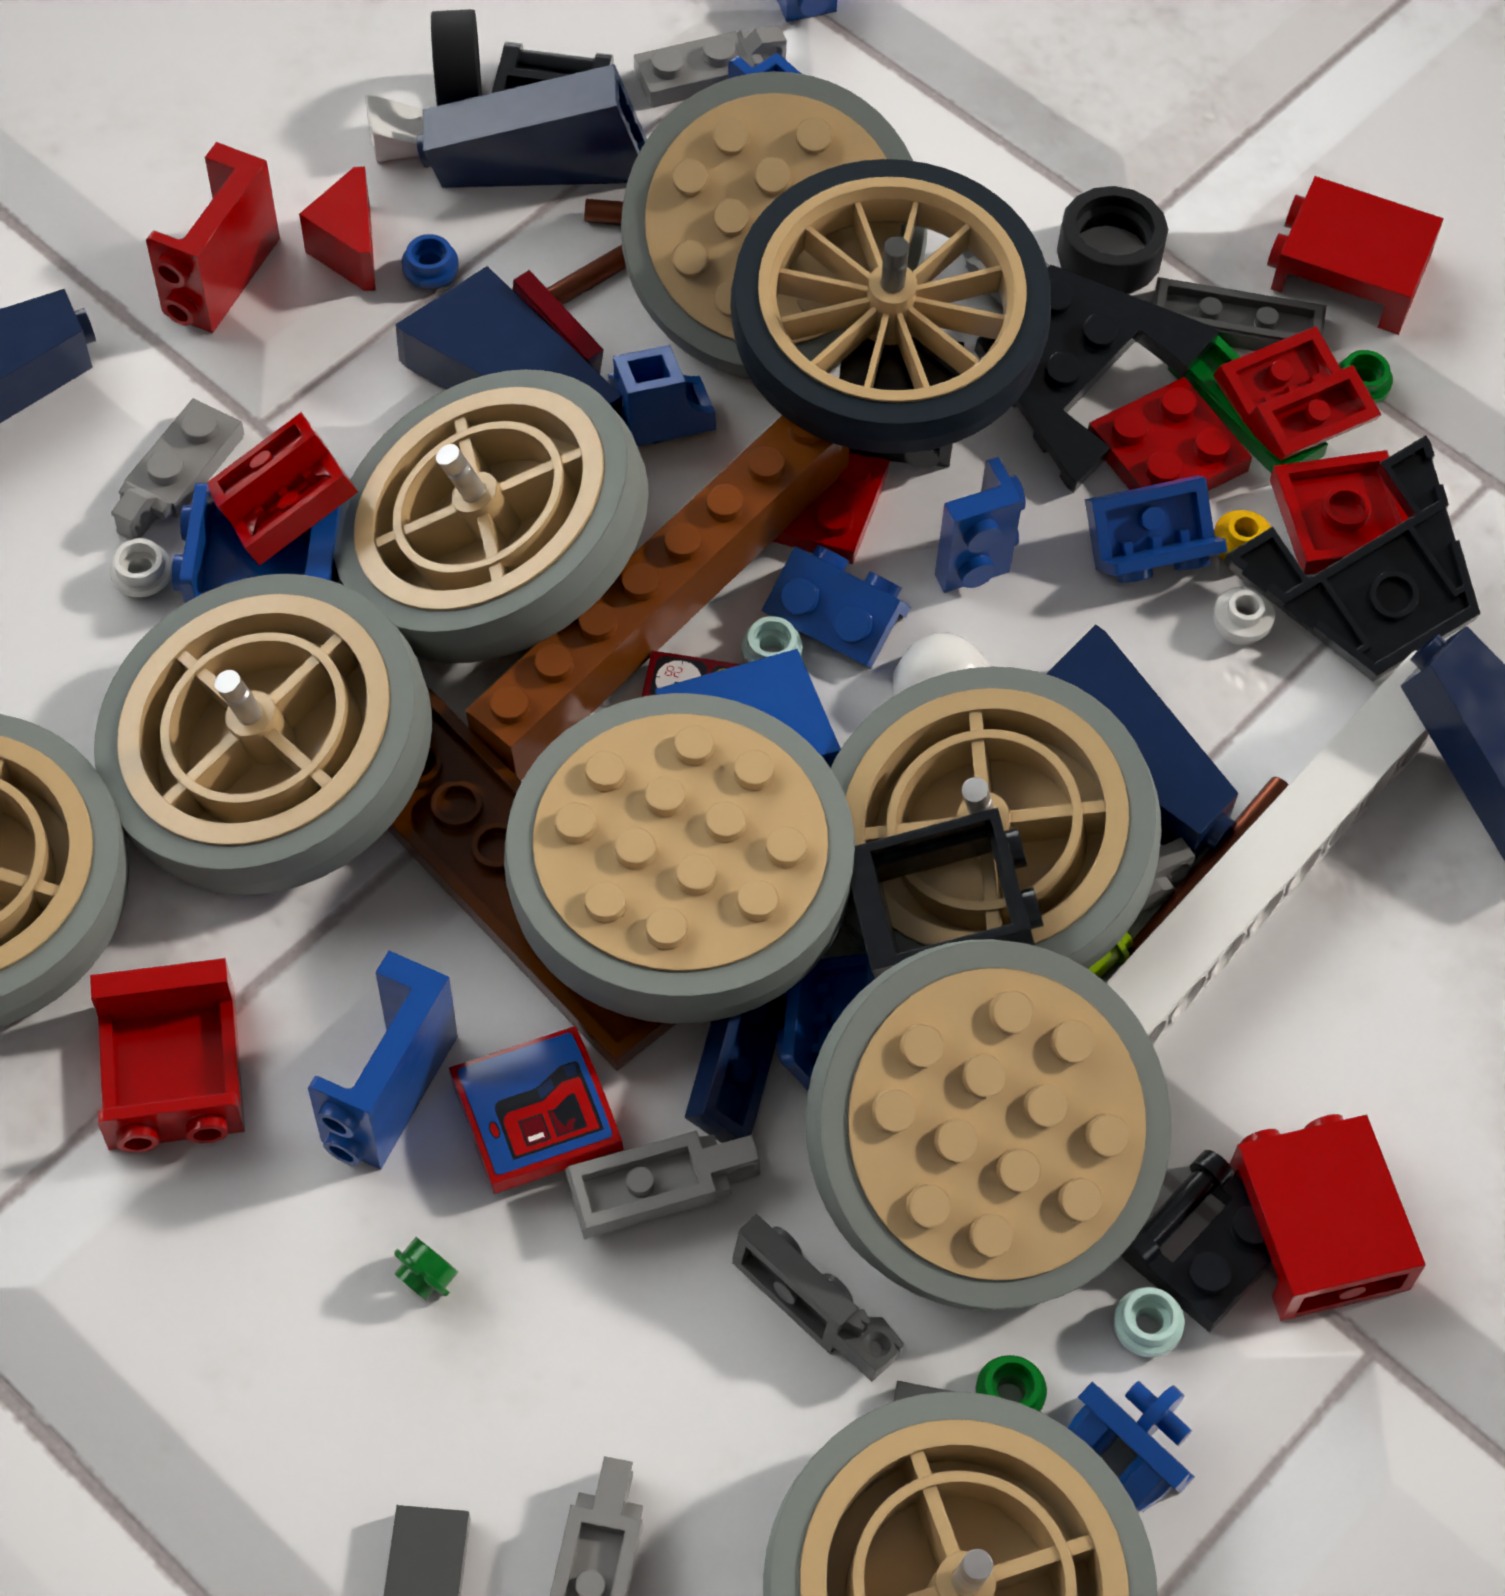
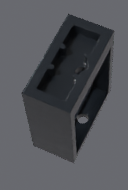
(933, 848)

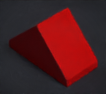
(340, 229)

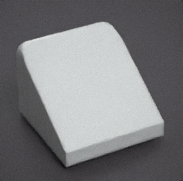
(393, 128)

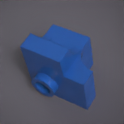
(658, 398)

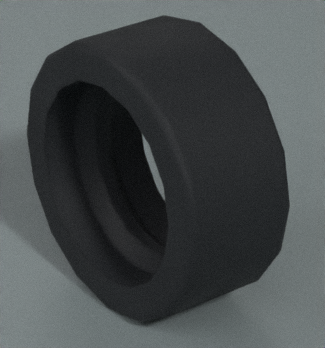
(455, 55)
(1119, 209)

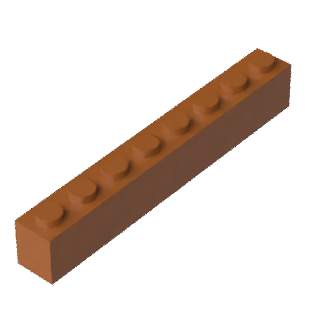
(656, 593)

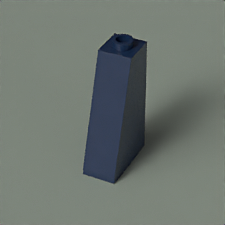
(536, 134)
(485, 331)
(41, 349)
(1462, 707)
(1189, 786)

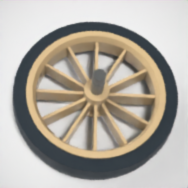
(890, 305)

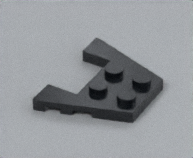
(1085, 338)
(1386, 593)

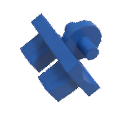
(1154, 1469)

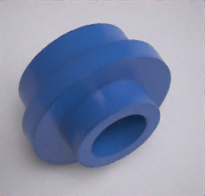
(429, 262)

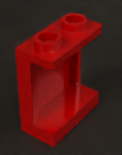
(225, 247)
(1356, 247)
(168, 1055)
(1328, 1215)

